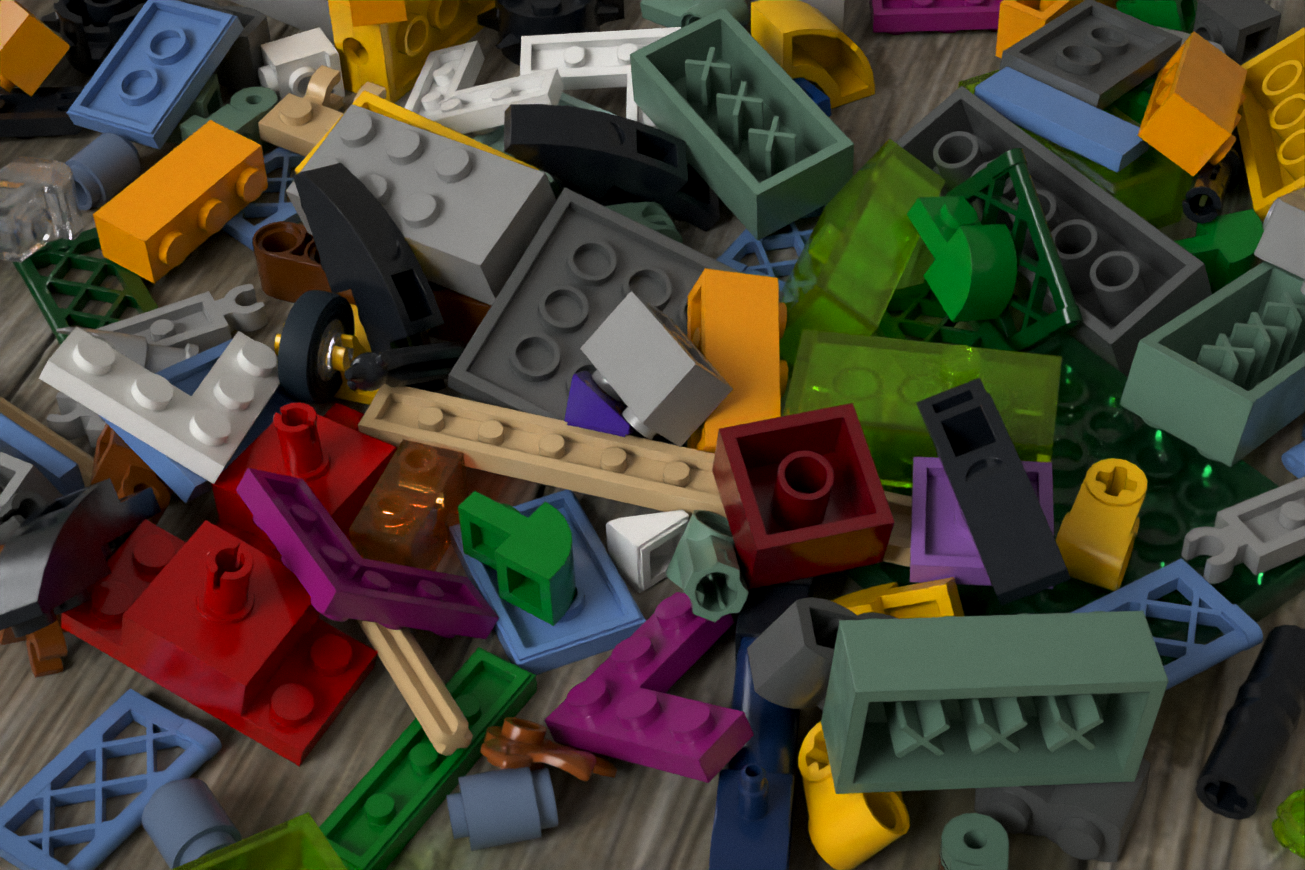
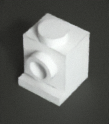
(294, 60)

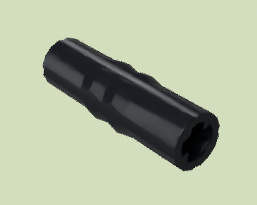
(1256, 727)

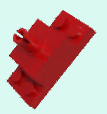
(322, 450)
(224, 635)

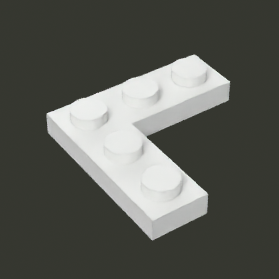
(591, 60)
(448, 96)
(191, 430)

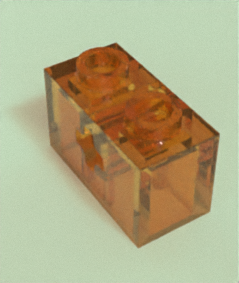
(412, 507)

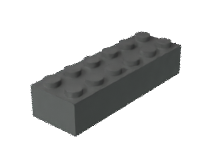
(1116, 262)

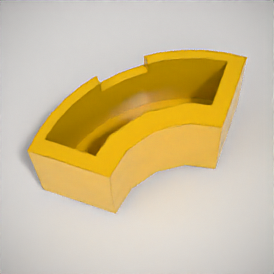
(812, 49)

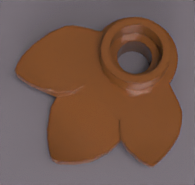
(524, 744)

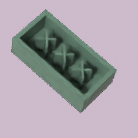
(742, 122)
(1226, 367)
(991, 701)

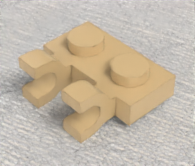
(303, 122)

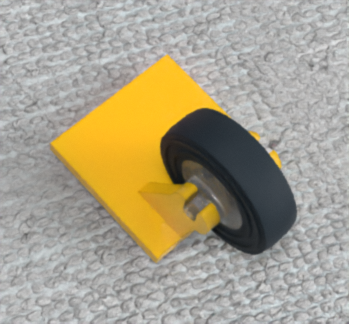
(318, 348)

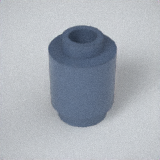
(104, 169)
(502, 807)
(187, 822)

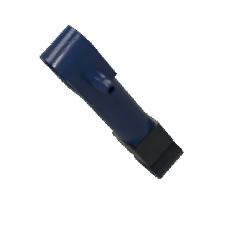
(757, 784)

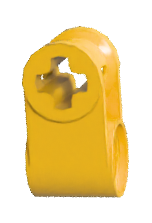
(1103, 523)
(850, 825)

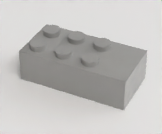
(454, 204)

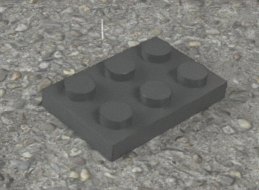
(1093, 53)

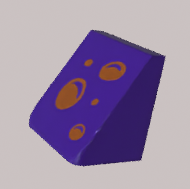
(594, 409)

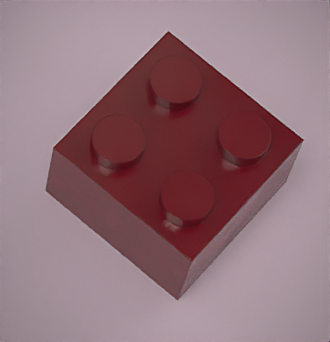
(801, 495)

